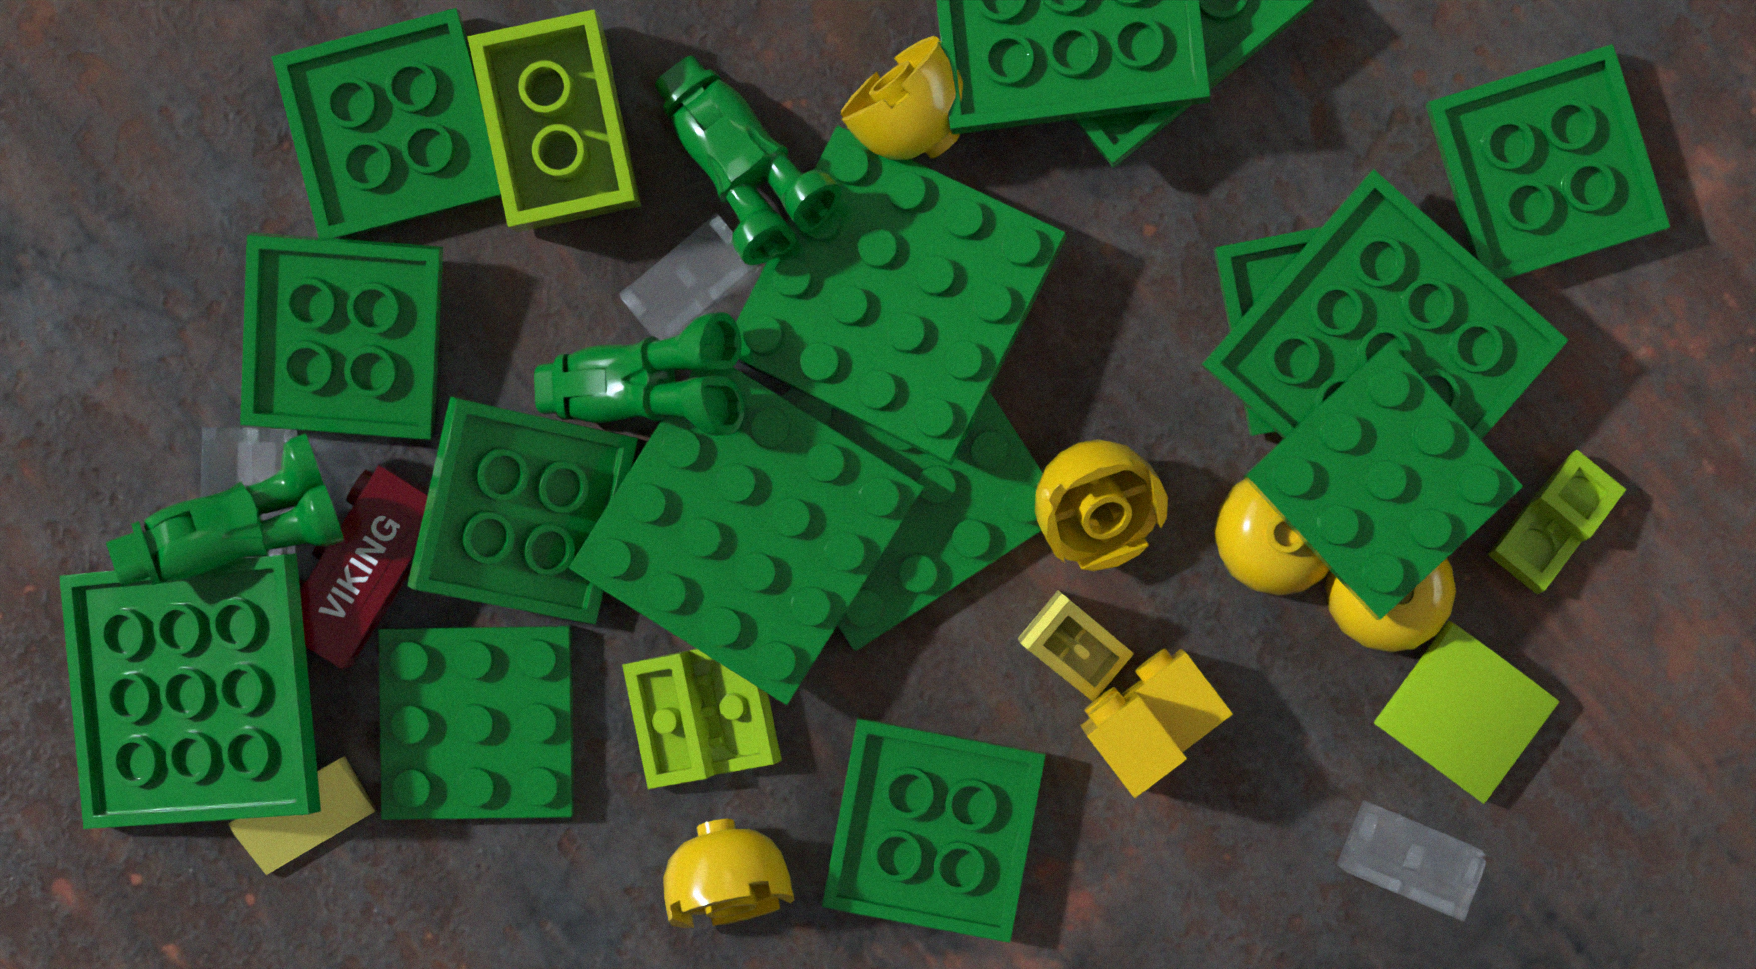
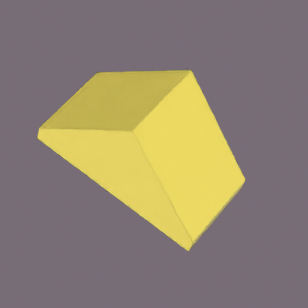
(1075, 646)

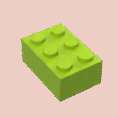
(554, 121)

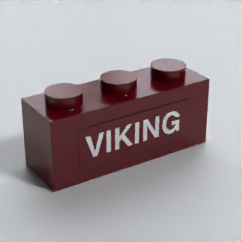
(365, 571)

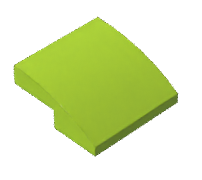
(1466, 712)
(697, 719)

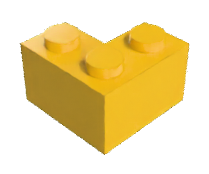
(1154, 719)

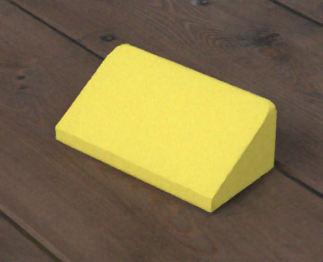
(283, 838)

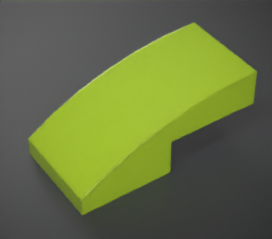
(1556, 521)

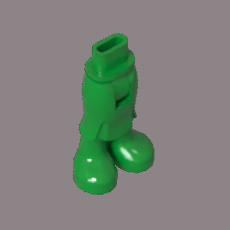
(739, 158)
(639, 379)
(229, 524)

